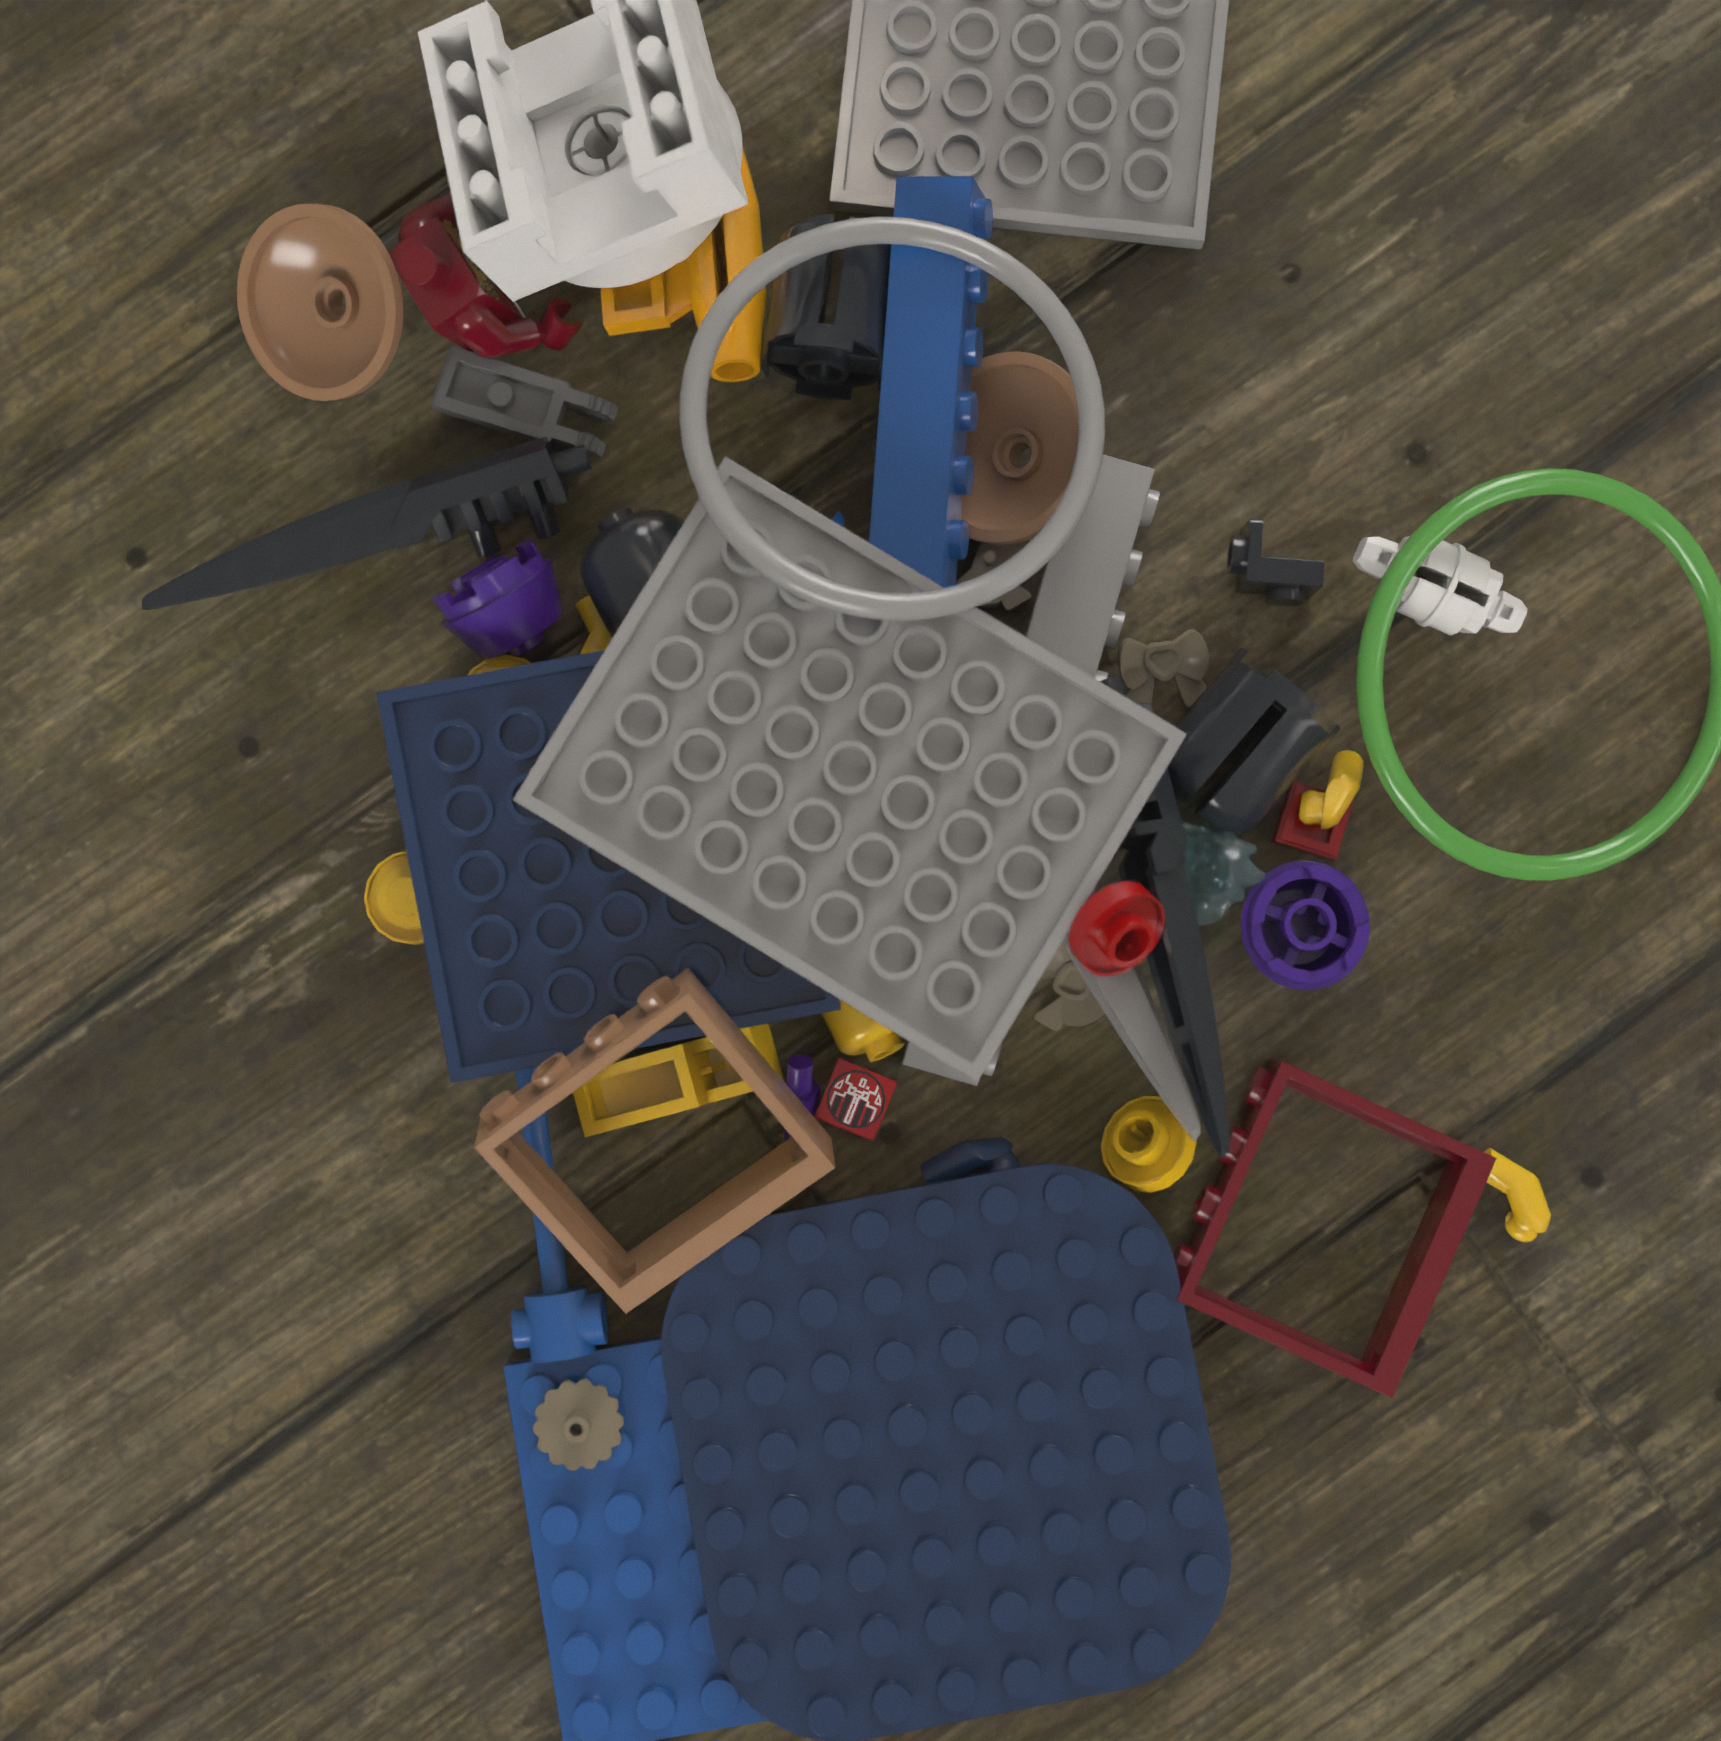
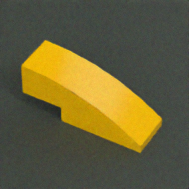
(665, 1083)

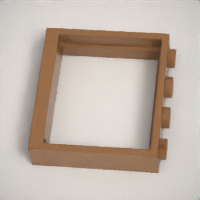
(708, 1224)

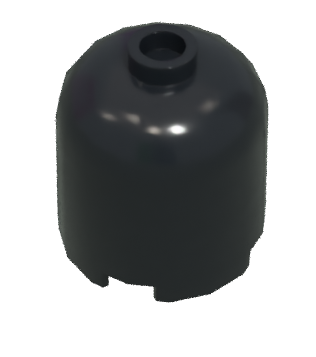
(624, 559)

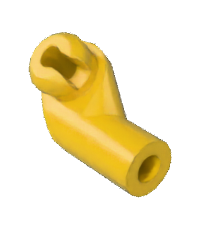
(1341, 789)

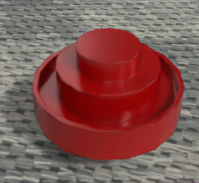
(1116, 928)

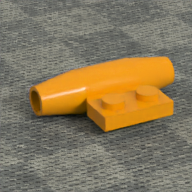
(695, 287)

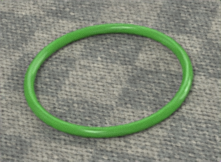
(1374, 642)

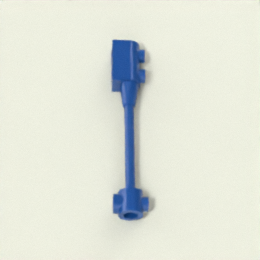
(560, 1318)

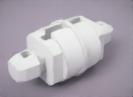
(1434, 601)

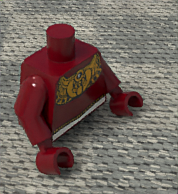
(460, 297)

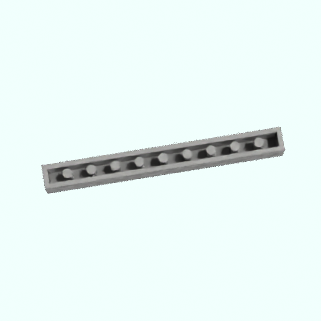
(1077, 609)

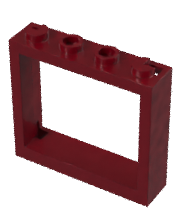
(1423, 1265)

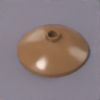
(294, 305)
(1020, 406)

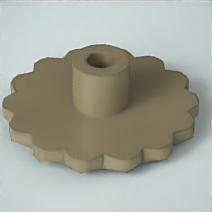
(578, 1424)

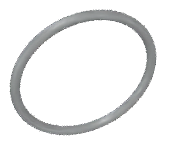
(839, 596)

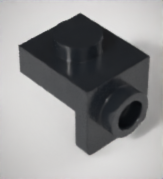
(1279, 579)

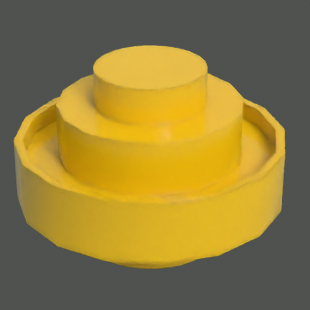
(392, 900)
(1146, 1145)

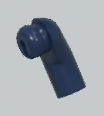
(969, 1156)

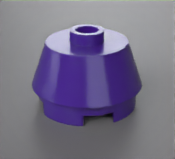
(503, 603)
(1305, 925)

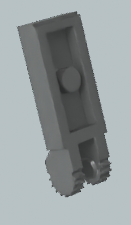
(517, 401)

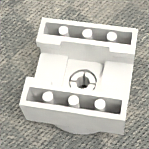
(586, 147)

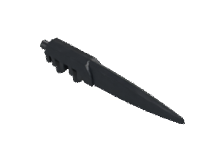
(394, 517)
(1178, 959)

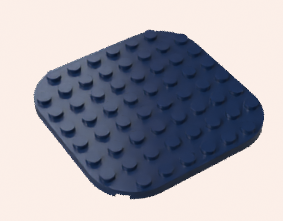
(945, 1453)

